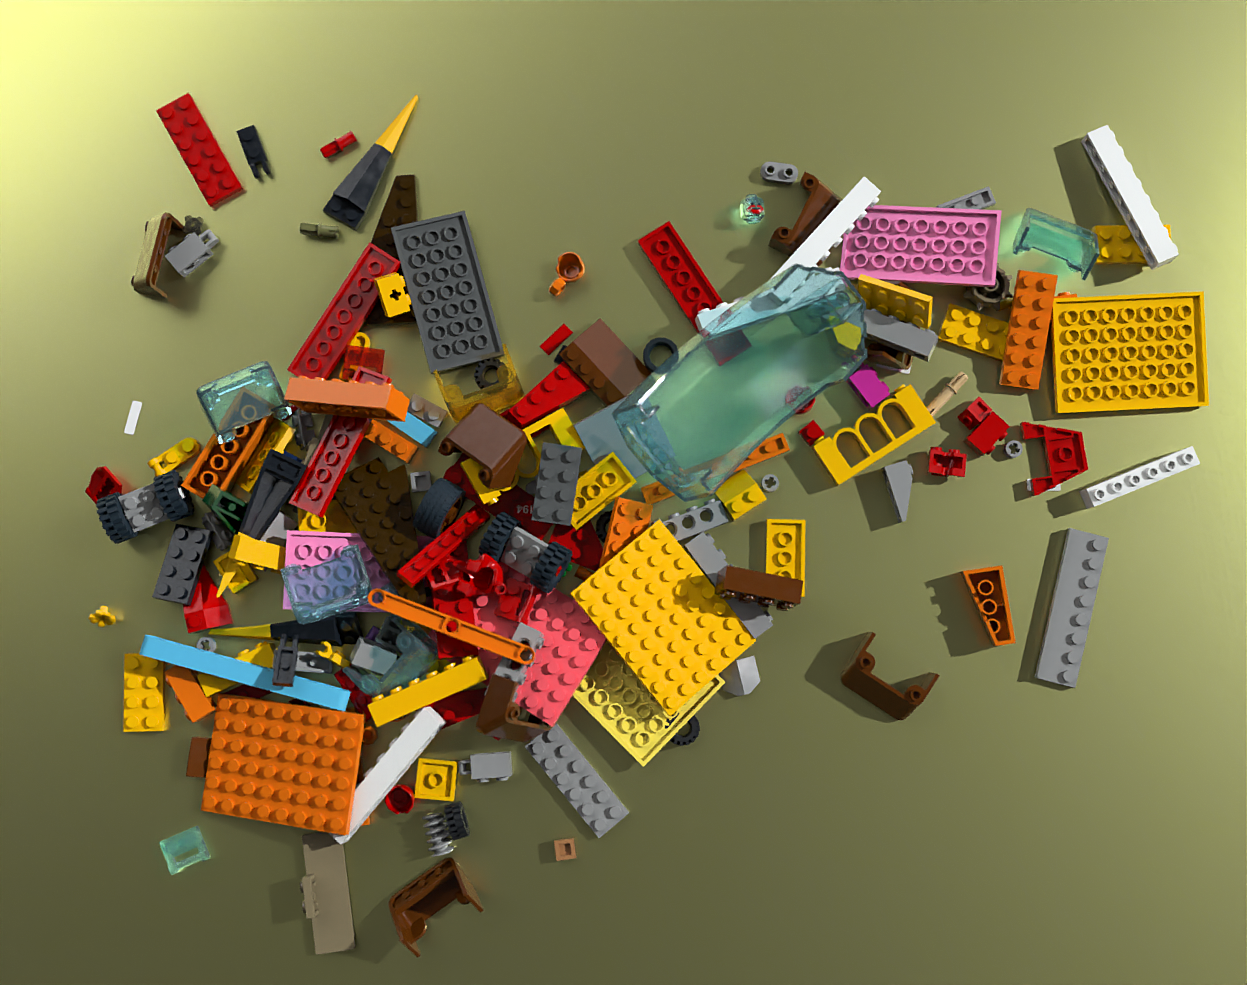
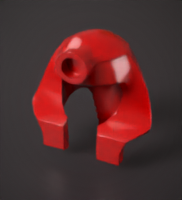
(484, 575)

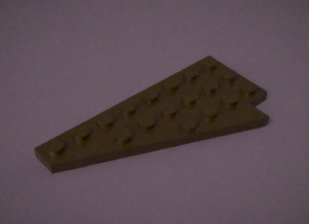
(398, 210)
(383, 517)

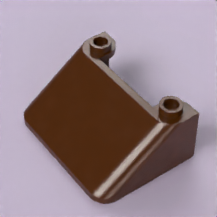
(817, 208)
(152, 253)
(489, 442)

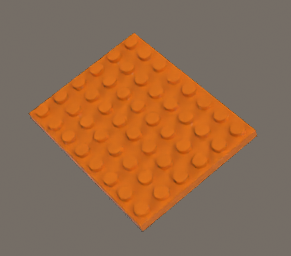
(283, 763)

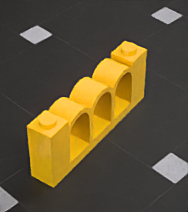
(912, 409)
(563, 433)

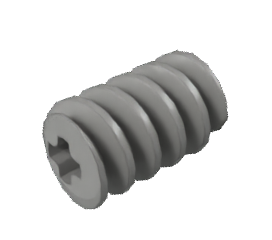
(438, 834)

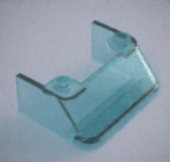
(1058, 238)
(417, 658)

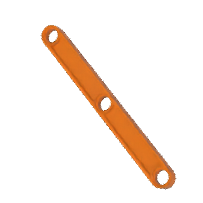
(464, 632)

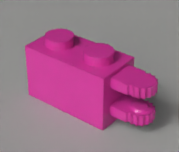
(868, 386)

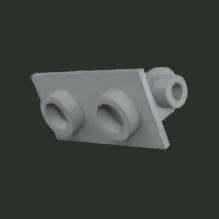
(302, 421)
(223, 536)

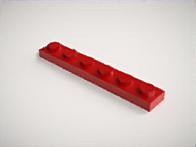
(443, 545)

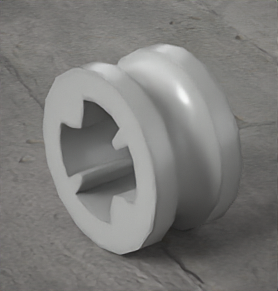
(1007, 451)
(766, 478)
(212, 644)

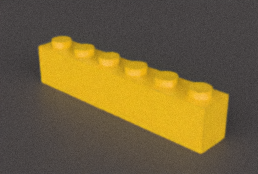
(427, 691)

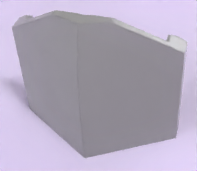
(740, 676)

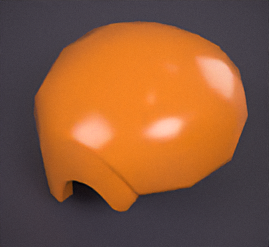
(570, 267)

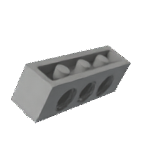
(717, 518)
(523, 635)

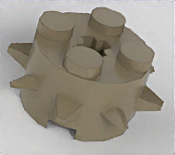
(990, 297)

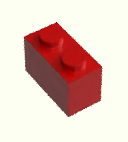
(986, 434)

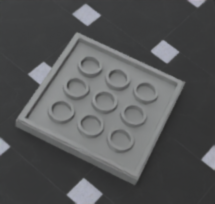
(602, 436)

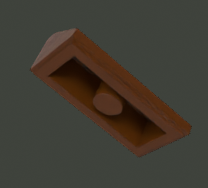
(198, 756)

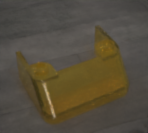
(497, 396)

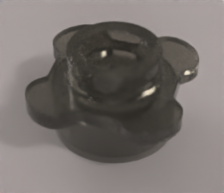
(189, 221)

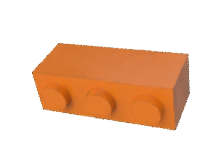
(390, 441)
(189, 693)

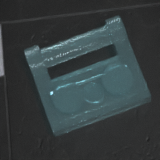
(182, 843)

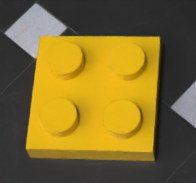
(436, 779)

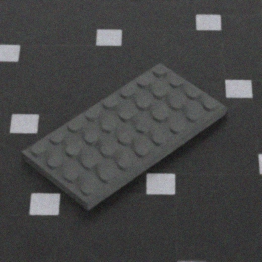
(447, 291)

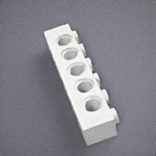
(1139, 477)

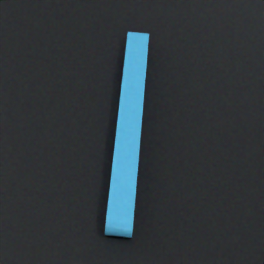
(242, 672)

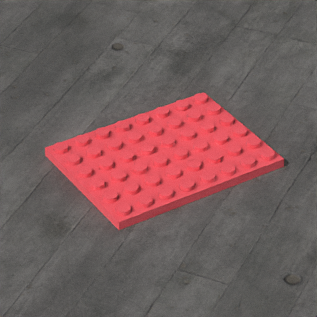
(563, 659)

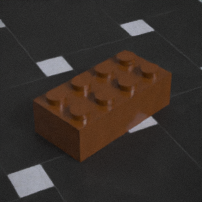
(758, 587)

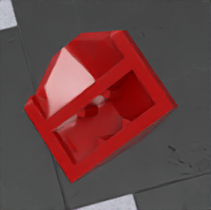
(102, 484)
(443, 575)

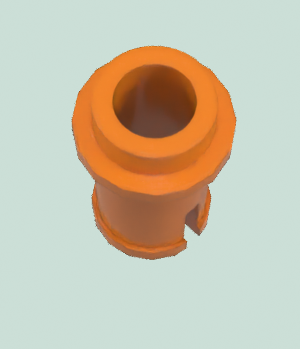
(582, 573)

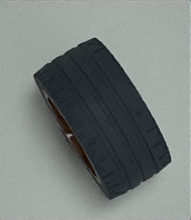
(439, 508)

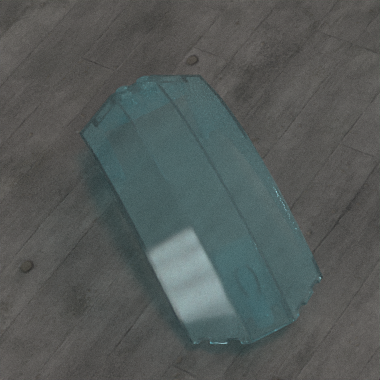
(744, 378)

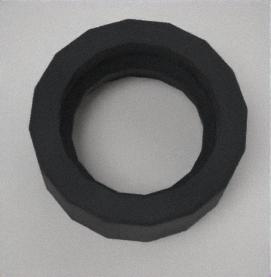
(653, 343)

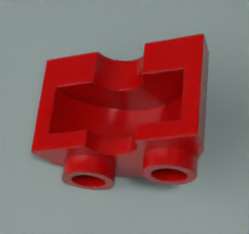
(946, 463)

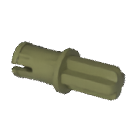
(319, 230)

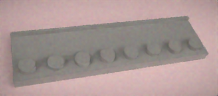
(1071, 608)

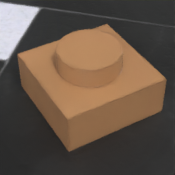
(565, 849)

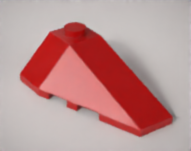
(206, 609)

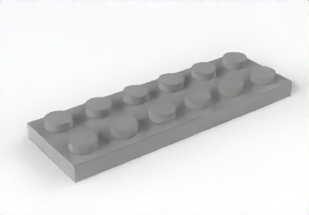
(577, 780)

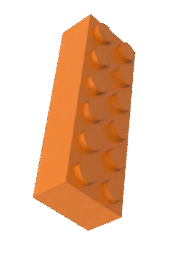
(347, 398)
(225, 462)

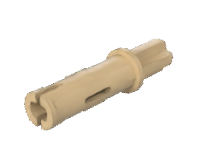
(949, 390)

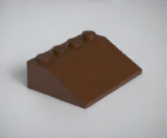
(604, 363)

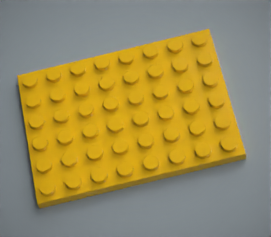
(1129, 352)
(663, 617)

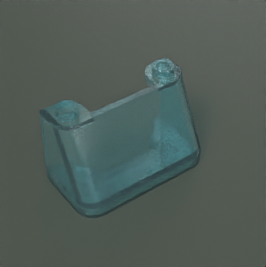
(242, 399)
(327, 586)

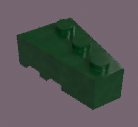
(226, 507)

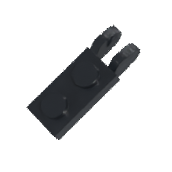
(253, 149)
(286, 662)

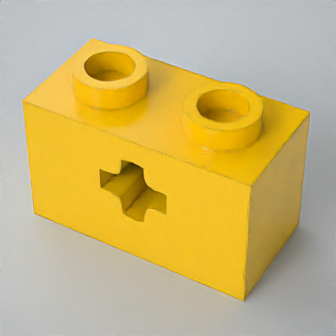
(384, 287)

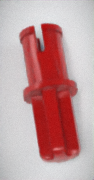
(338, 144)

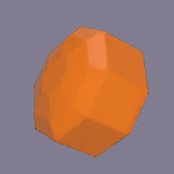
(557, 287)
(370, 735)

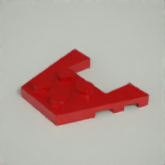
(1063, 453)

